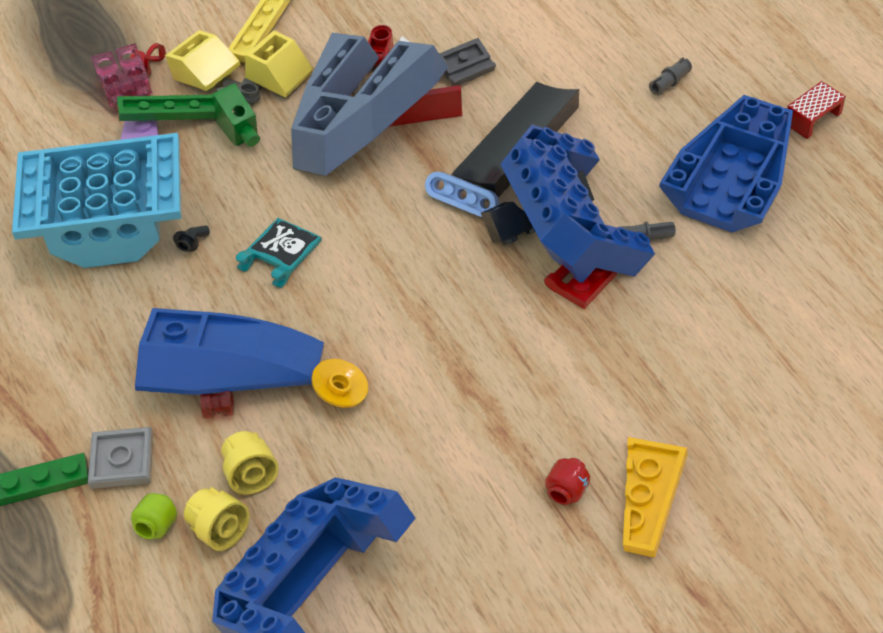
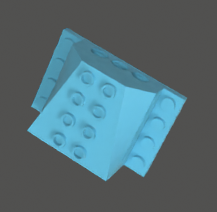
(99, 198)

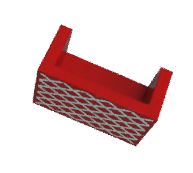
(813, 106)

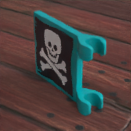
(281, 246)

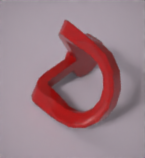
(148, 58)

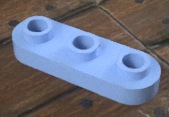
(452, 193)

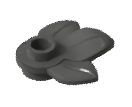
(248, 88)

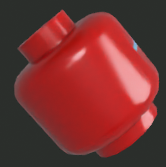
(567, 481)

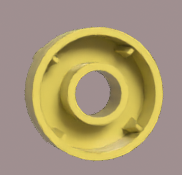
(248, 463)
(217, 518)

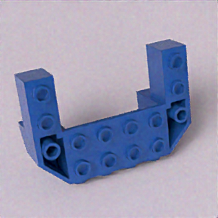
(565, 219)
(301, 550)

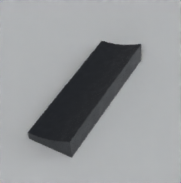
(539, 107)

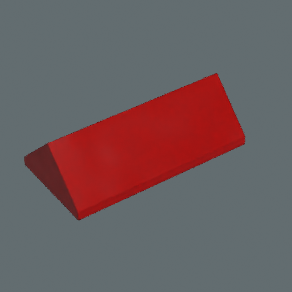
(434, 105)

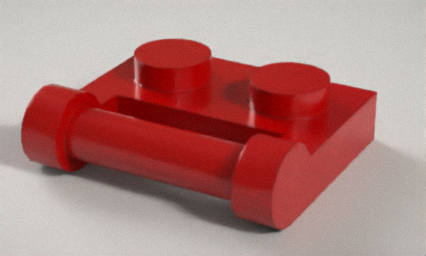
(579, 293)

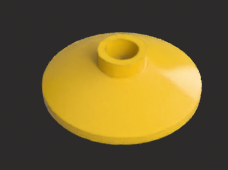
(339, 383)

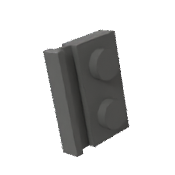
(467, 62)

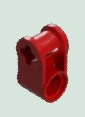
(381, 41)

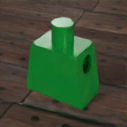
(237, 125)

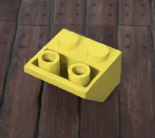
(201, 61)
(277, 64)

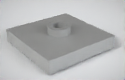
(120, 457)

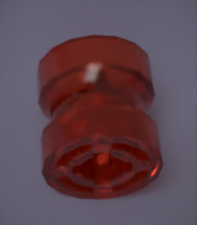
(217, 402)

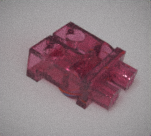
(128, 82)

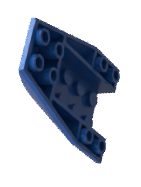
(732, 166)
(221, 353)

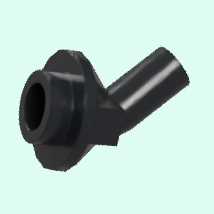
(188, 240)

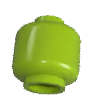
(153, 516)

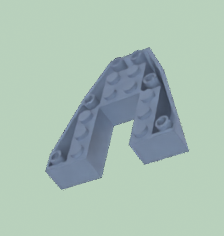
(335, 125)

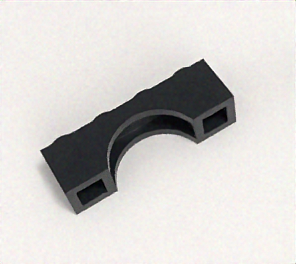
(508, 220)

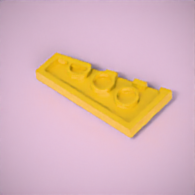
(649, 492)

